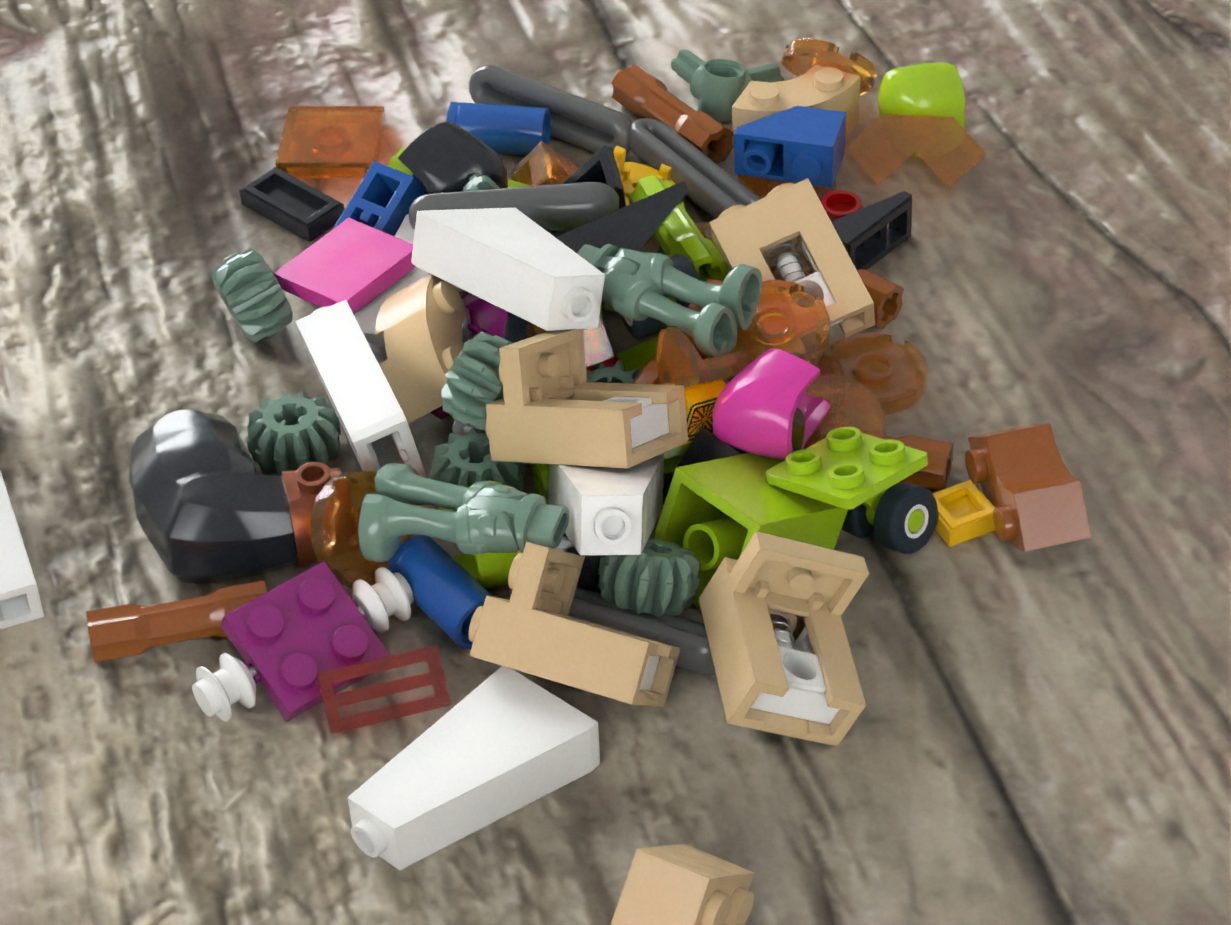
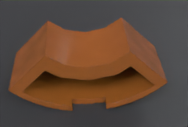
(1028, 486)

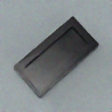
(292, 204)

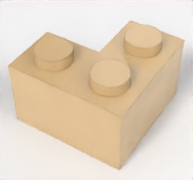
(683, 888)

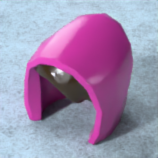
(767, 407)

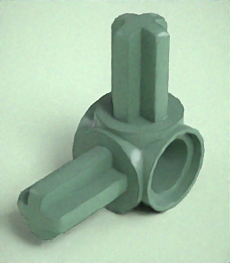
(719, 81)

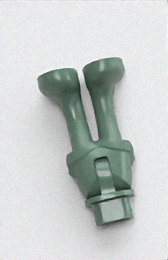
(641, 281)
(486, 519)

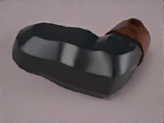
(210, 507)

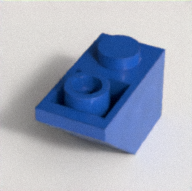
(792, 146)

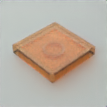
(330, 141)

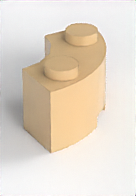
(818, 88)
(420, 342)

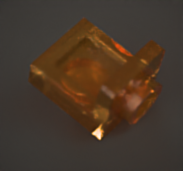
(543, 167)

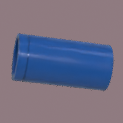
(503, 127)
(440, 586)

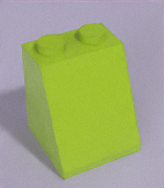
(725, 500)

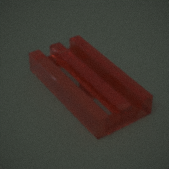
(434, 677)

